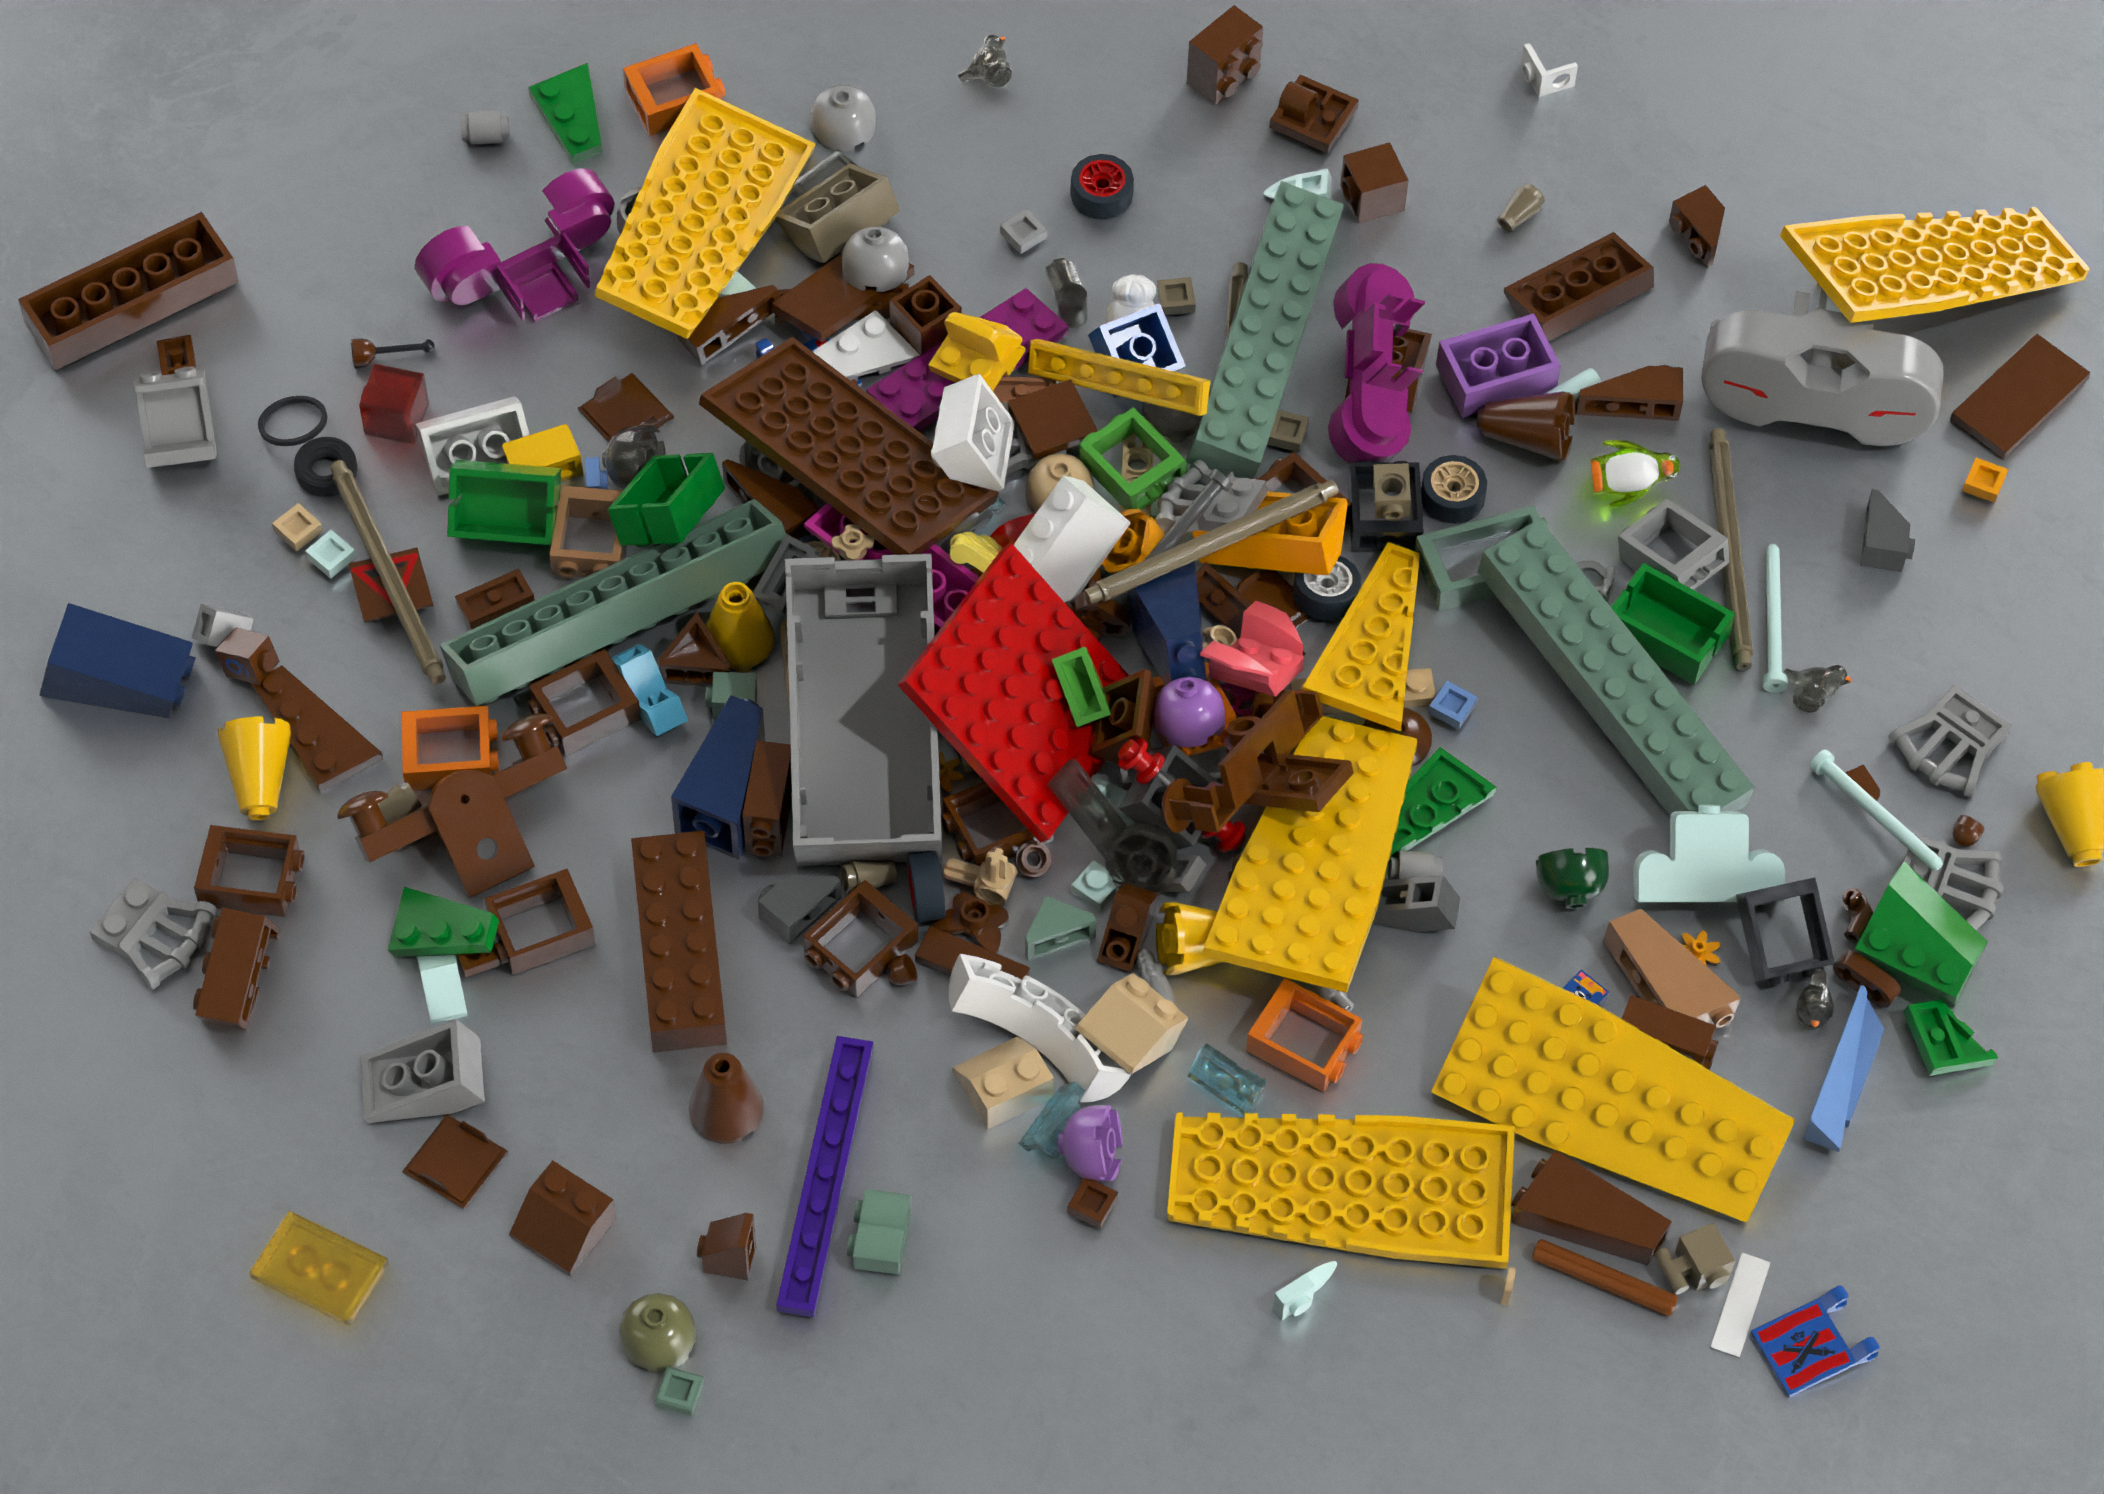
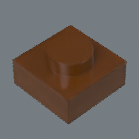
(478, 962)
(1092, 1202)

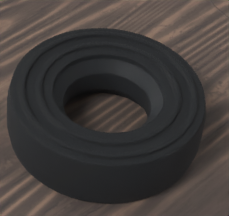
(317, 449)

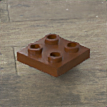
(1313, 113)

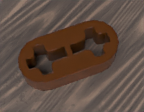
(1104, 617)
(1858, 971)

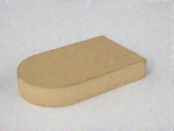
(1508, 1286)

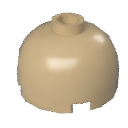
(1048, 472)

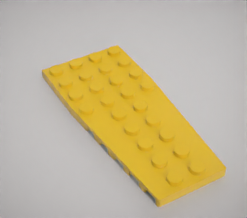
(701, 212)
(1927, 265)
(1316, 878)
(1609, 1094)
(1350, 1183)

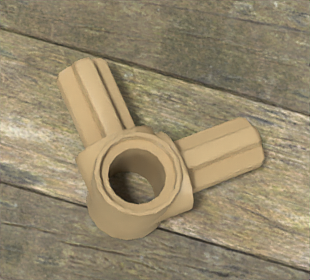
(990, 881)

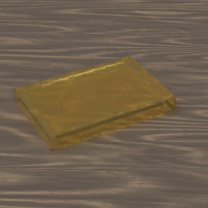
(319, 1268)

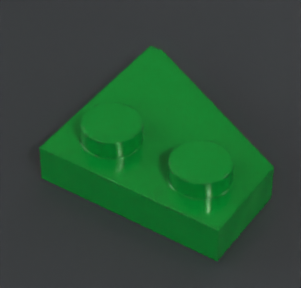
(1945, 1040)

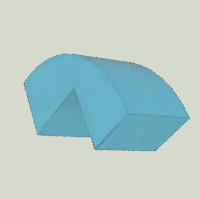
(659, 706)

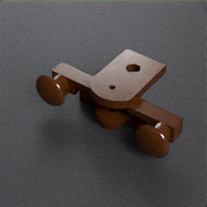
(1259, 777)
(466, 810)

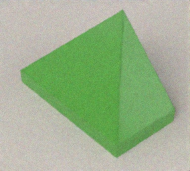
(1082, 686)

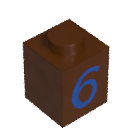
(247, 655)

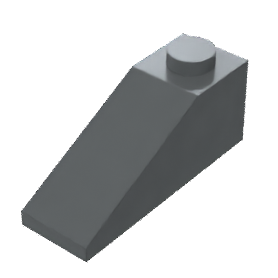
(1418, 904)

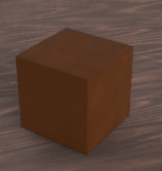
(1374, 182)
(921, 312)

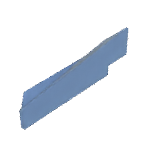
(1846, 1075)

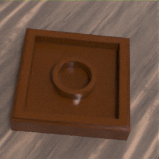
(1051, 419)

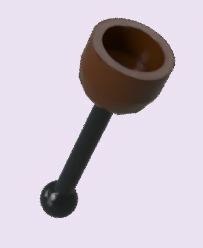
(365, 351)

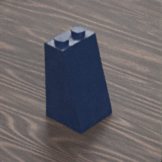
(1170, 623)
(116, 664)
(718, 777)

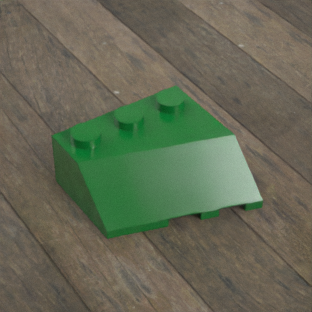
(1921, 938)

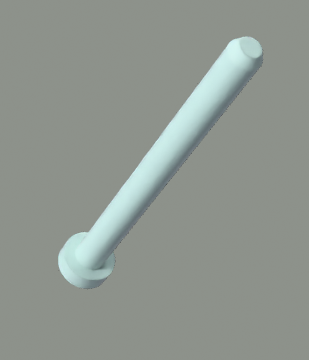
(1774, 680)
(1824, 764)

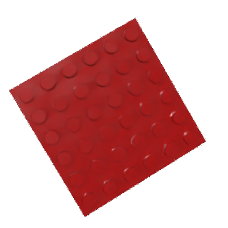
(997, 692)

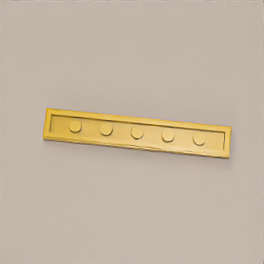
(1119, 377)

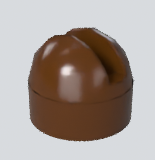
(1967, 830)
(902, 970)

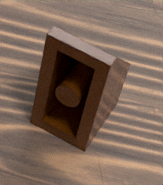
(729, 1247)

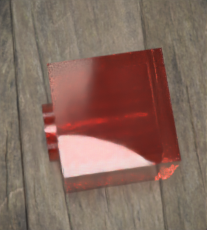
(393, 403)

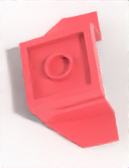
(1263, 656)

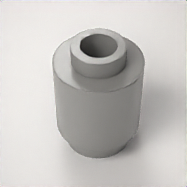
(484, 127)
(1414, 864)

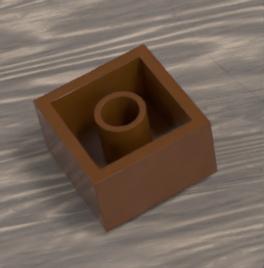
(1224, 55)

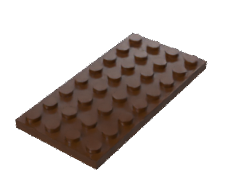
(845, 448)

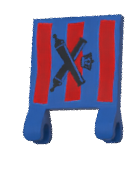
(1806, 1345)

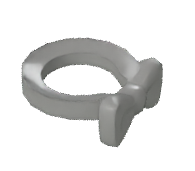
(1607, 574)

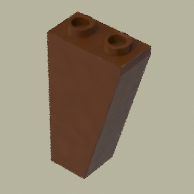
(1588, 1211)

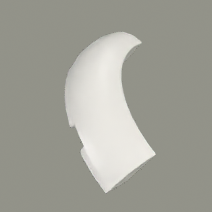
(1038, 1018)

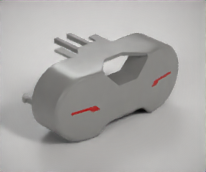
(1760, 378)

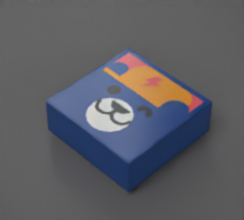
(1587, 988)

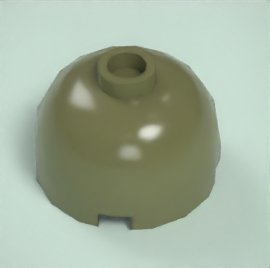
(657, 1332)

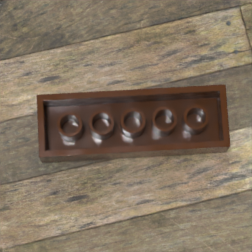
(128, 290)
(678, 941)

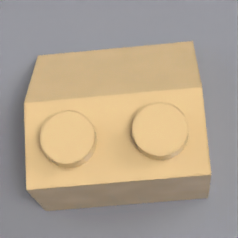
(1133, 1023)
(1005, 1081)

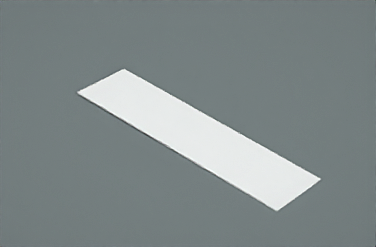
(1740, 1304)

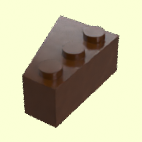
(234, 968)

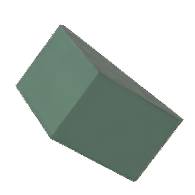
(1057, 928)

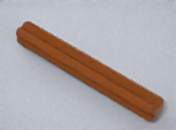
(1605, 1277)

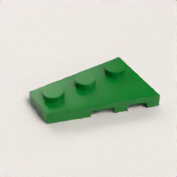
(570, 112)
(440, 927)

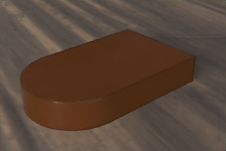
(1865, 781)

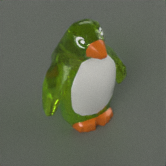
(1631, 470)

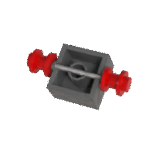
(1153, 777)

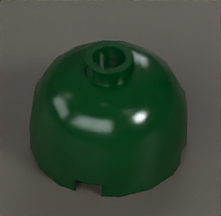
(1572, 875)

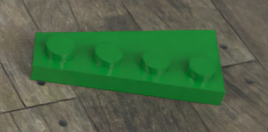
(1436, 797)

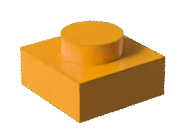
(1985, 480)

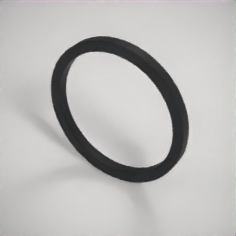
(289, 400)

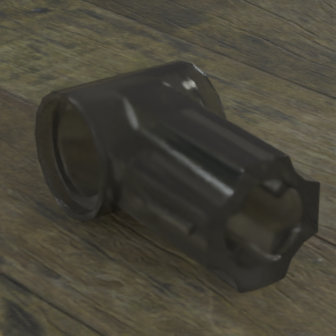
(1068, 292)

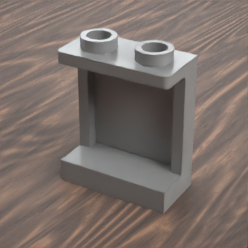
(175, 417)

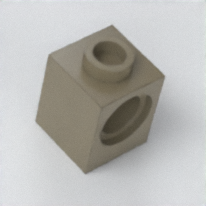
(1391, 479)

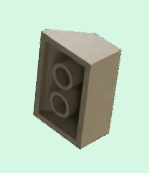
(836, 209)

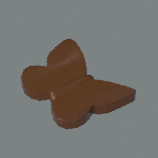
(975, 918)

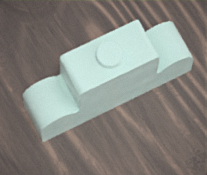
(1705, 861)

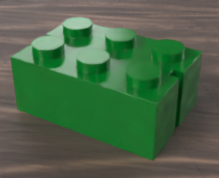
(503, 501)
(665, 502)
(1673, 622)

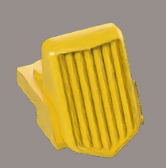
(977, 348)

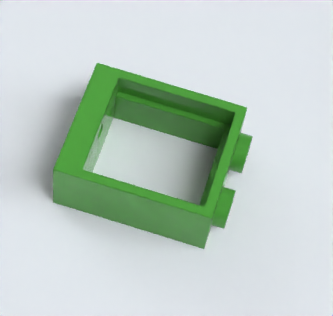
(1149, 485)

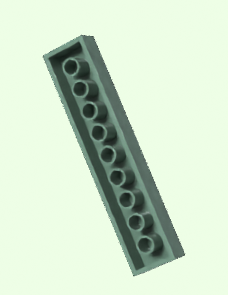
(1265, 332)
(612, 603)
(1611, 673)

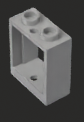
(1693, 569)

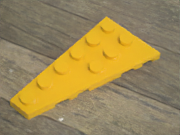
(1370, 650)

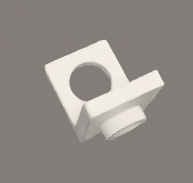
(1542, 80)

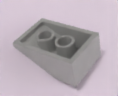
(424, 1075)

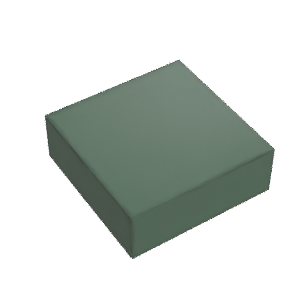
(679, 1391)

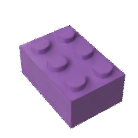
(1497, 364)

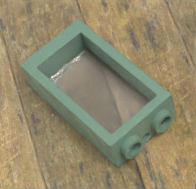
(1453, 556)

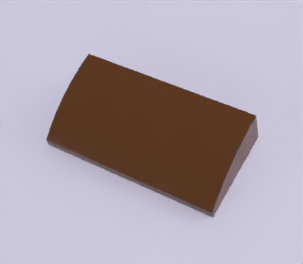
(1582, 285)

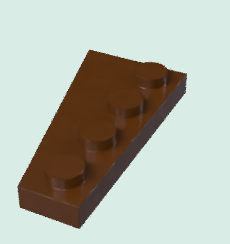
(319, 736)

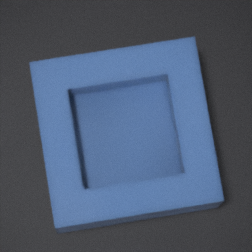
(594, 476)
(1452, 705)

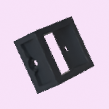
(1375, 534)
(1815, 923)

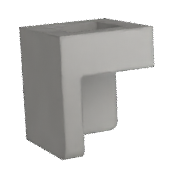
(216, 623)

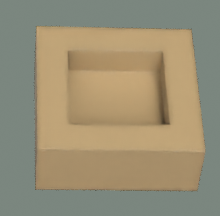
(297, 527)

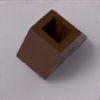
(1698, 221)
(1127, 926)

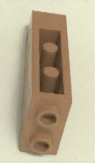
(1667, 971)

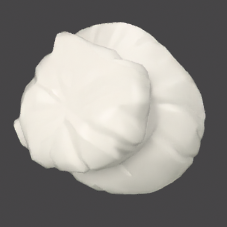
(1130, 296)

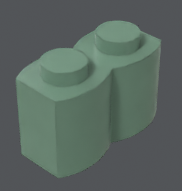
(880, 1232)

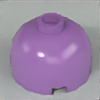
(1188, 712)
(1091, 1142)

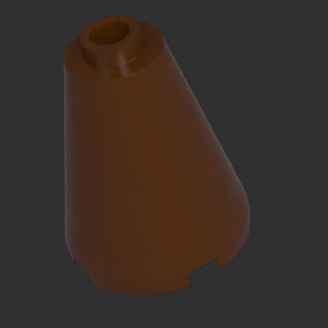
(1531, 423)
(725, 1101)

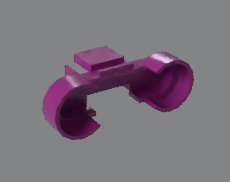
(464, 270)
(1374, 417)

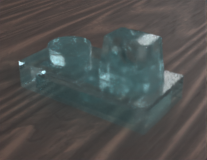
(1227, 1080)
(1045, 1129)

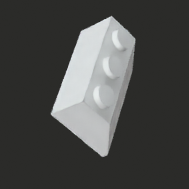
(973, 434)
(469, 436)
(1071, 536)

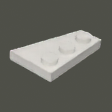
(867, 348)

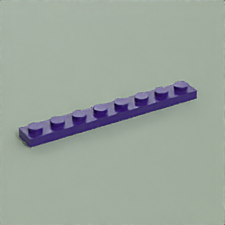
(825, 1177)

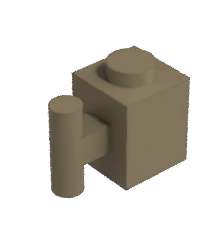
(1701, 1257)

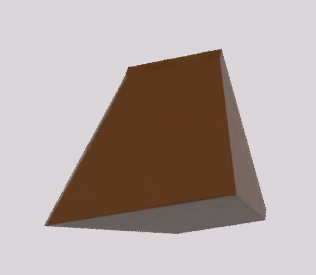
(692, 657)

